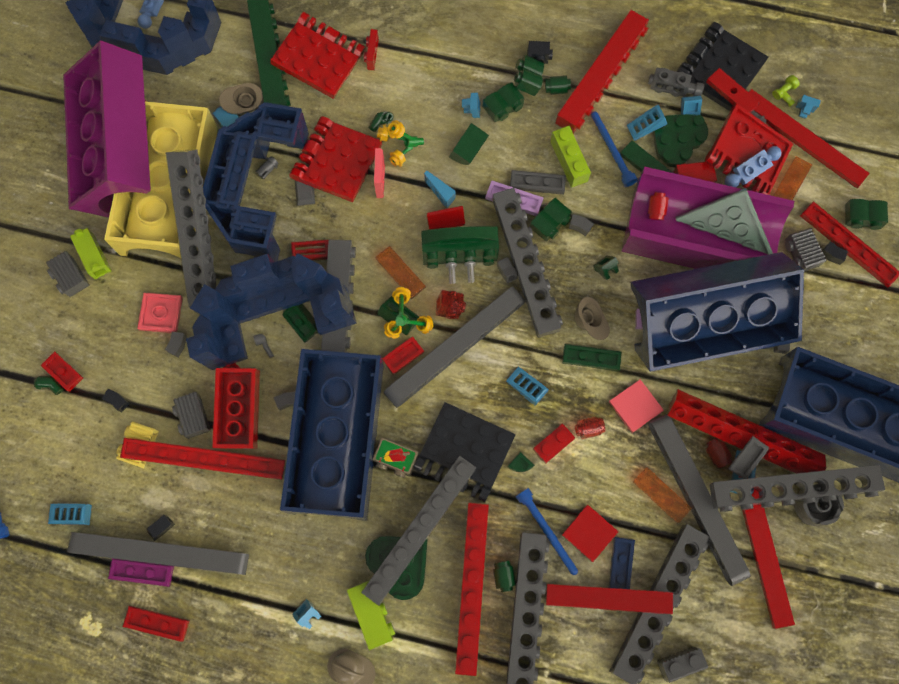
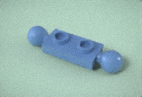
(149, 9)
(753, 167)

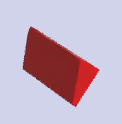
(446, 218)

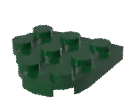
(679, 137)
(412, 578)

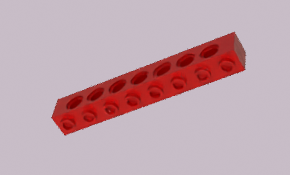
(738, 432)

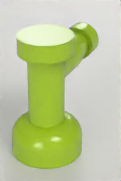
(790, 83)

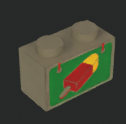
(395, 457)

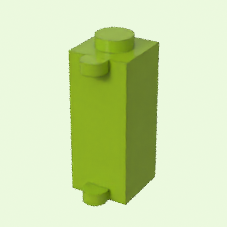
(90, 253)

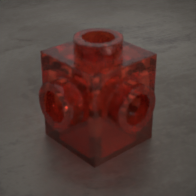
(450, 304)

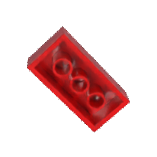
(236, 408)

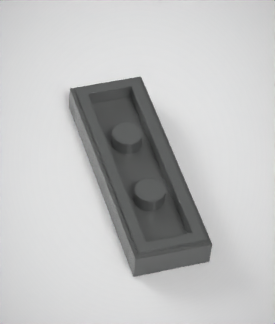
(538, 182)

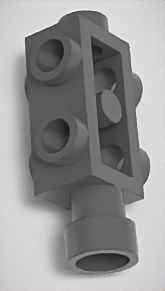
(674, 80)

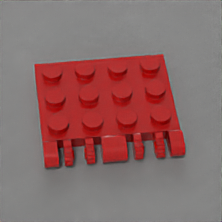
(317, 57)
(741, 139)
(337, 161)

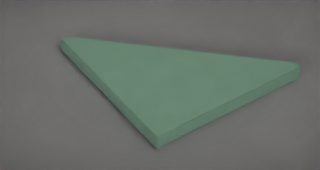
(731, 219)

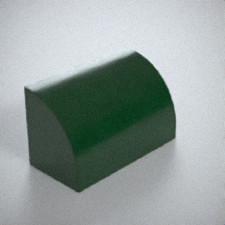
(468, 145)

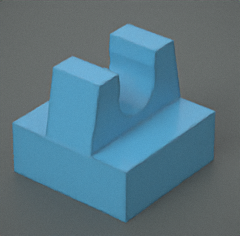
(472, 105)
(691, 105)
(807, 105)
(305, 613)

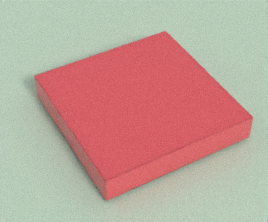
(379, 173)
(160, 312)
(636, 406)

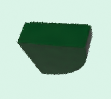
(520, 464)

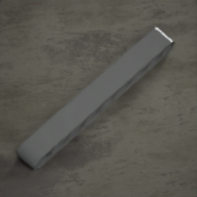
(454, 347)
(699, 500)
(158, 553)

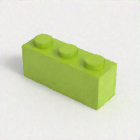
(570, 156)
(371, 618)

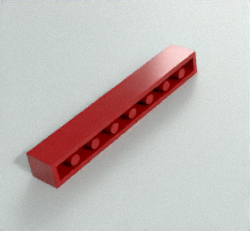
(602, 71)
(472, 590)

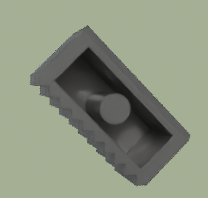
(805, 249)
(67, 274)
(191, 415)
(682, 664)

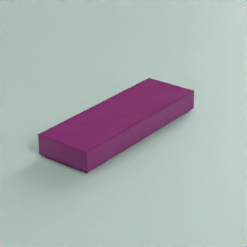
(141, 572)

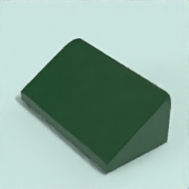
(390, 310)
(301, 321)

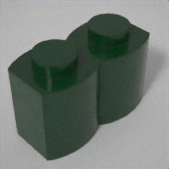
(529, 75)
(503, 102)
(866, 213)
(551, 219)

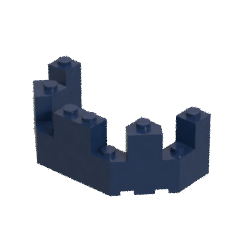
(178, 43)
(247, 228)
(257, 290)

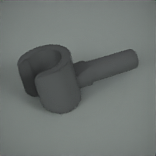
(260, 339)

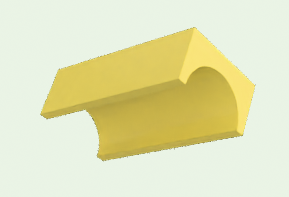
(149, 218)

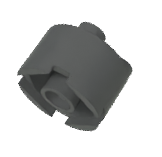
(825, 514)

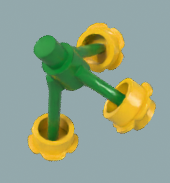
(397, 131)
(393, 328)

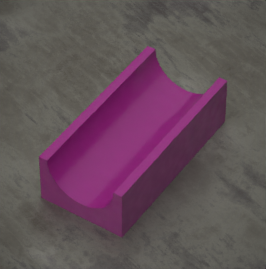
(105, 128)
(686, 245)

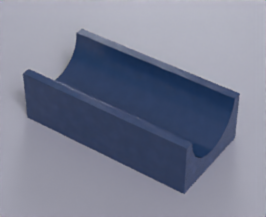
(719, 310)
(837, 411)
(333, 434)

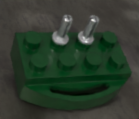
(460, 246)

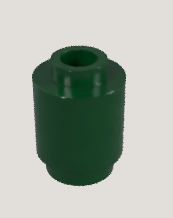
(557, 85)
(504, 576)

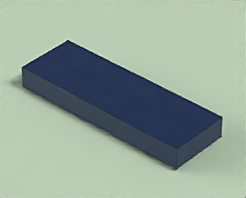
(621, 563)

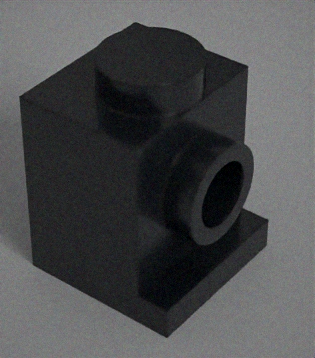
(540, 51)

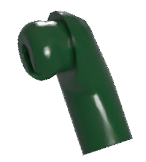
(379, 119)
(48, 382)

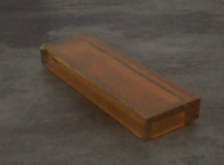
(793, 179)
(400, 271)
(662, 495)

